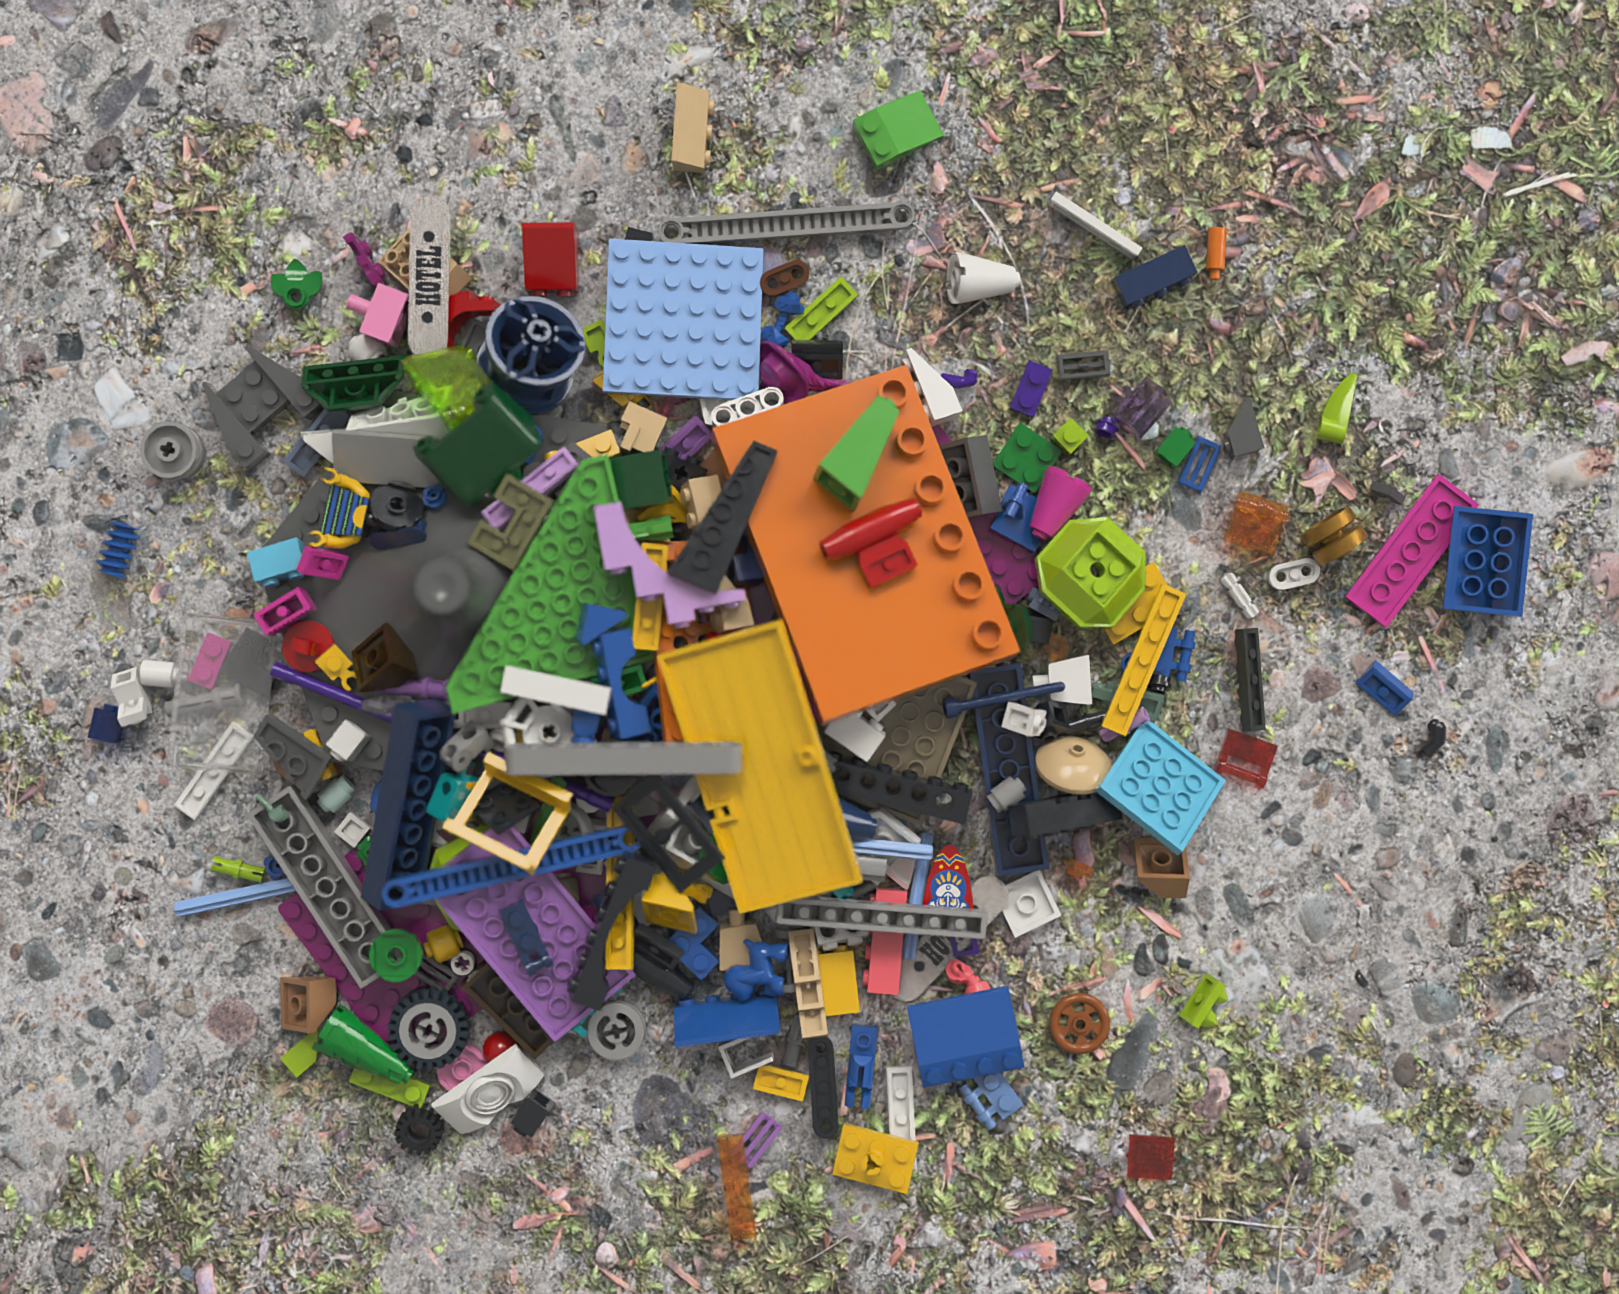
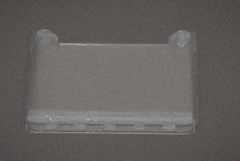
(221, 694)

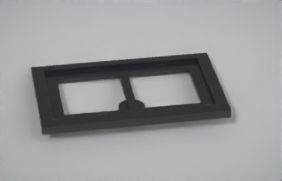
(652, 844)

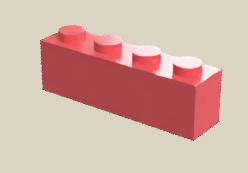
(885, 950)

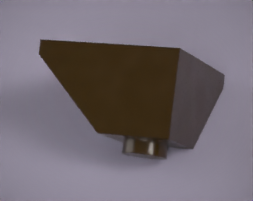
(382, 661)

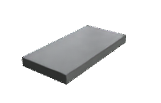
(379, 458)

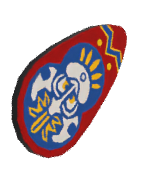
(948, 881)

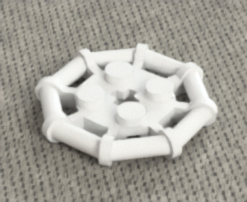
(535, 722)

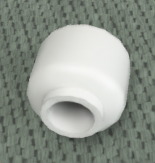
(364, 347)

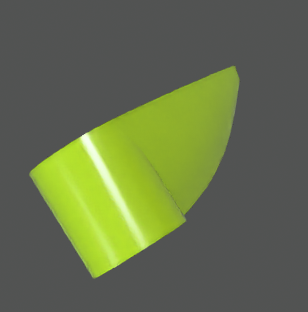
(1337, 411)

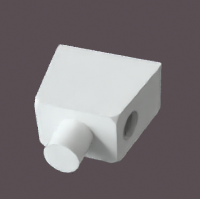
(1075, 676)

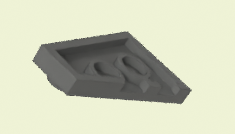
(295, 753)

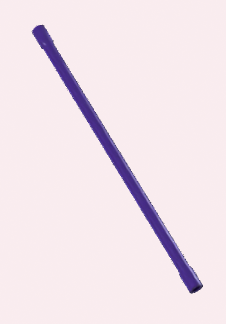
(294, 677)

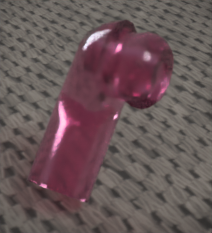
(668, 404)

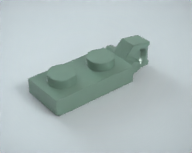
(1151, 700)

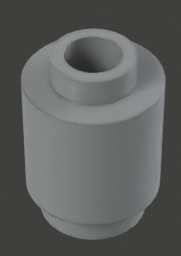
(1006, 793)

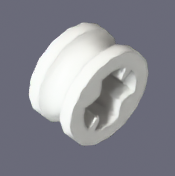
(467, 955)

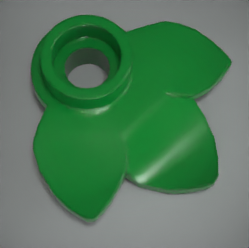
(296, 281)

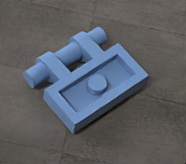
(999, 1093)

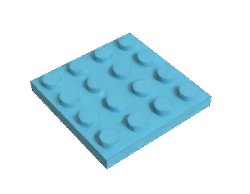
(1161, 786)

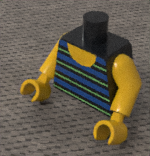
(346, 513)

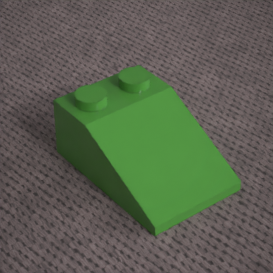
(896, 129)

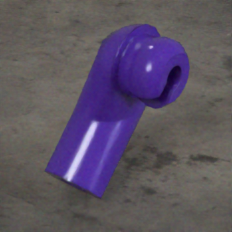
(959, 381)

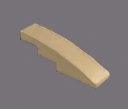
(808, 983)

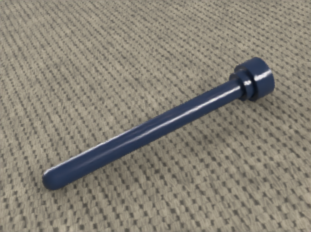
(953, 706)

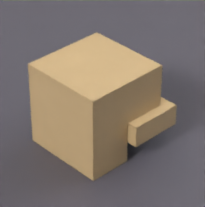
(642, 429)

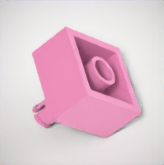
(384, 315)

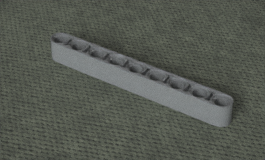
(623, 758)

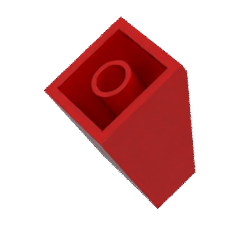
(551, 258)

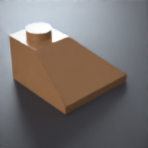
(1161, 868)
(306, 1001)

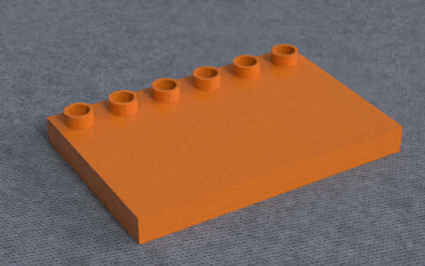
(851, 640)

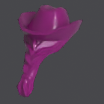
(790, 374)

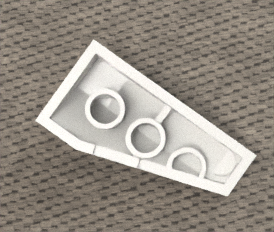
(404, 417)

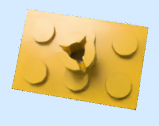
(875, 1158)

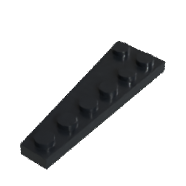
(716, 537)

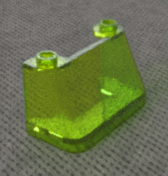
(447, 381)

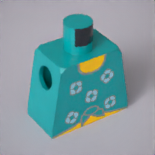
(452, 793)

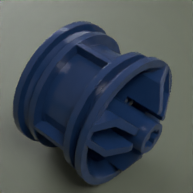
(542, 335)

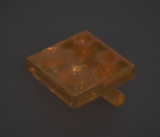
(1256, 522)

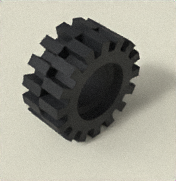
(415, 1142)

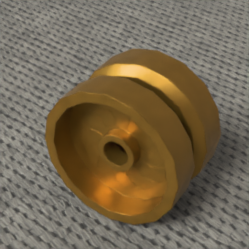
(1335, 538)

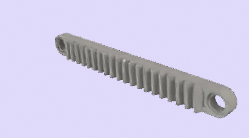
(787, 223)

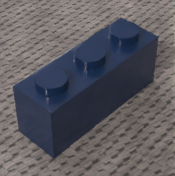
(1155, 277)

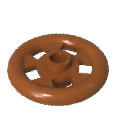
(1065, 1007)

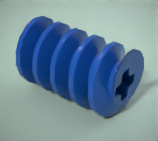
(118, 549)

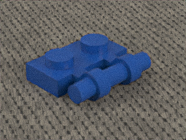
(1165, 660)

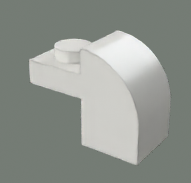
(131, 696)

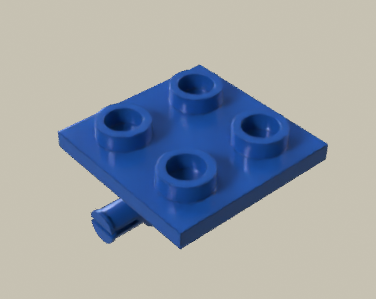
(1016, 516)

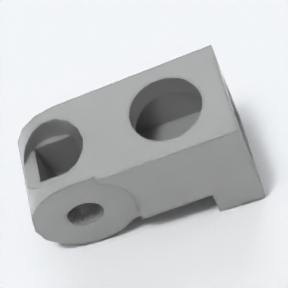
(465, 746)

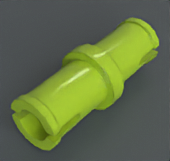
(238, 869)

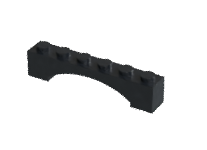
(632, 876)

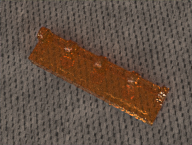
(736, 1186)

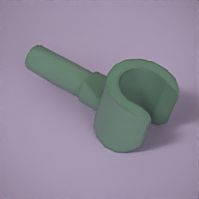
(276, 814)

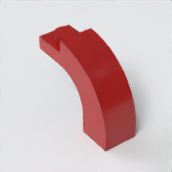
(465, 306)

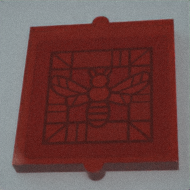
(1150, 1156)

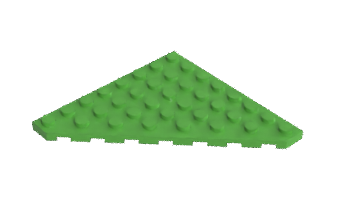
(542, 602)

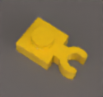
(336, 664)

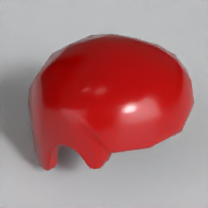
(497, 1044)

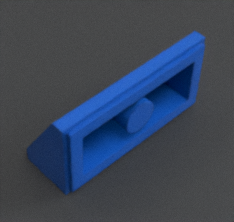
(1385, 688)

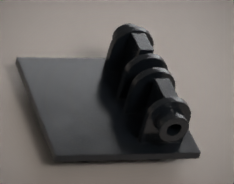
(504, 807)

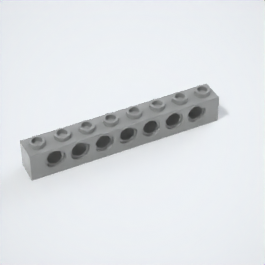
(883, 916)

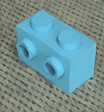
(276, 562)

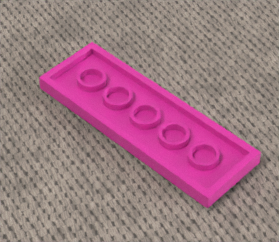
(1408, 552)

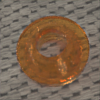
(1063, 647)

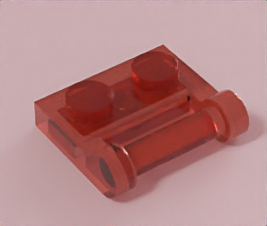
(1248, 750)

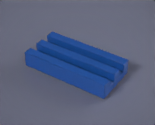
(1190, 484)

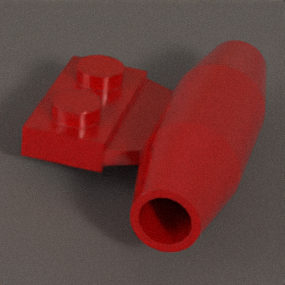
(876, 540)

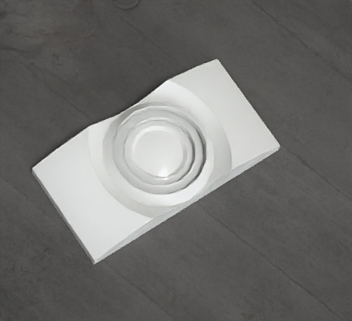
(489, 1090)

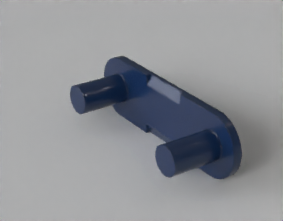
(398, 538)

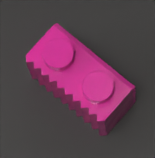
(285, 611)

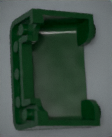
(482, 446)

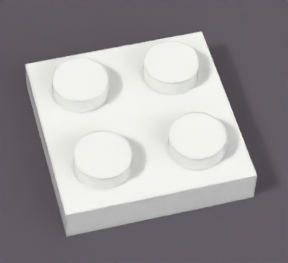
(1029, 903)

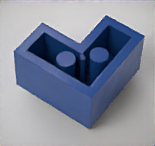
(697, 954)

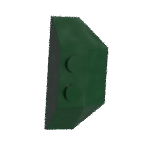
(353, 383)

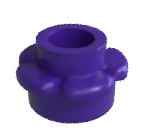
(1106, 427)

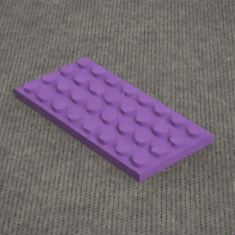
(559, 923)

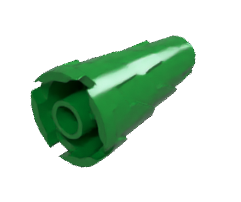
(360, 1047)

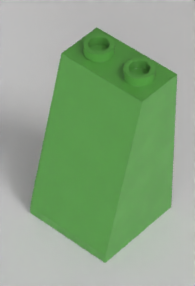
(854, 457)

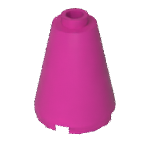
(1057, 502)

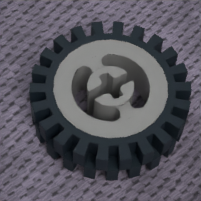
(418, 1049)

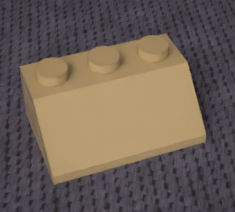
(691, 129)

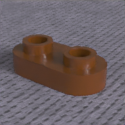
(783, 276)

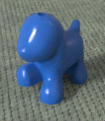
(744, 978)

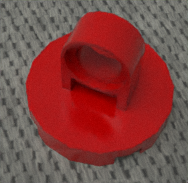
(305, 643)

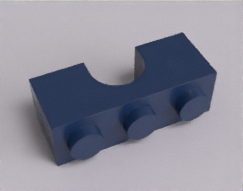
(744, 567)

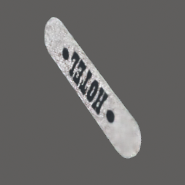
(428, 274)
(936, 951)

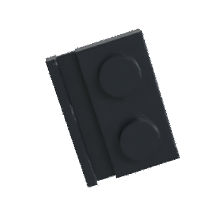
(822, 355)

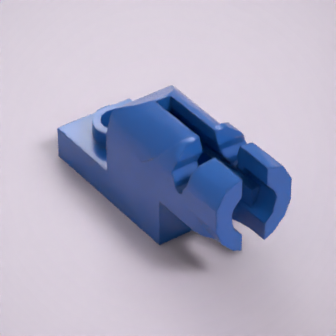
(861, 1064)

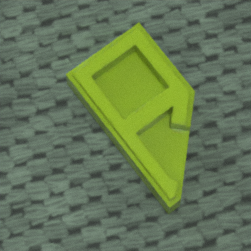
(302, 1055)

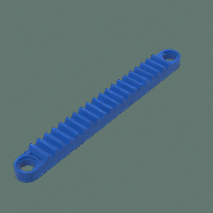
(495, 870)

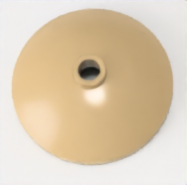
(1072, 764)

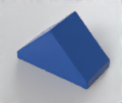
(595, 621)

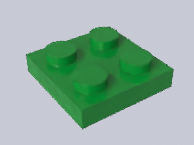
(1026, 457)

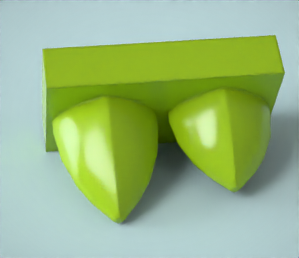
(1198, 1007)

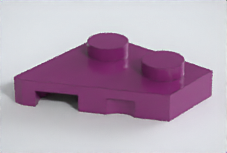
(362, 254)

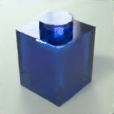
(105, 724)

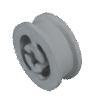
(622, 1049)

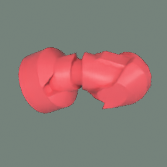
(960, 973)

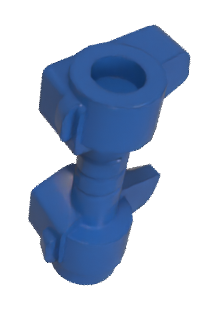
(788, 305)

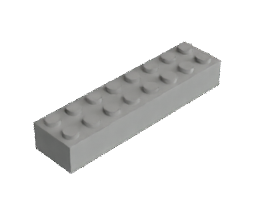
(323, 881)

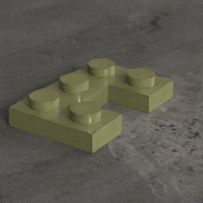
(530, 512)

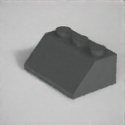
(973, 475)

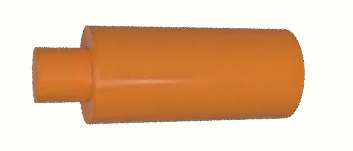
(1216, 251)

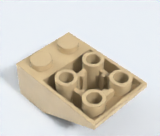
(397, 263)

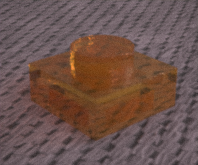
(1077, 868)

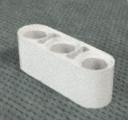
(754, 401)

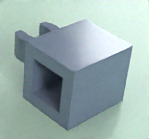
(1041, 605)

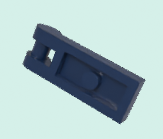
(525, 936)

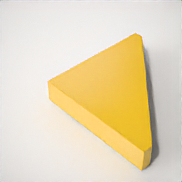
(676, 511)

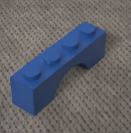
(612, 651)

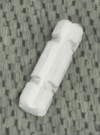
(1239, 595)

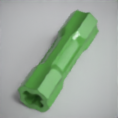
(652, 529)

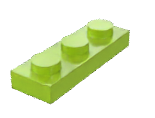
(822, 310)
(411, 1093)

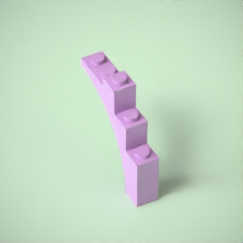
(649, 580)

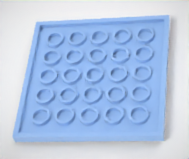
(682, 320)

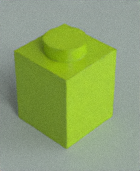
(1069, 436)

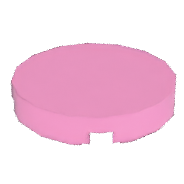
(464, 1066)

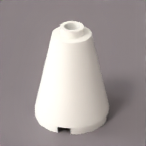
(978, 278)

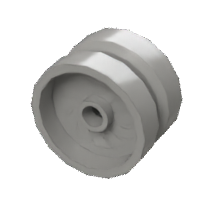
(157, 449)

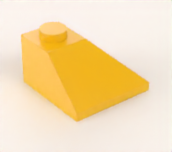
(667, 906)

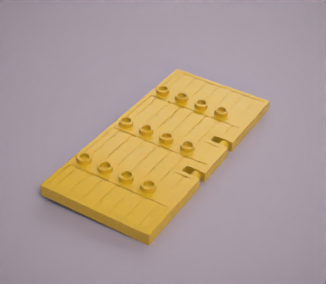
(784, 813)

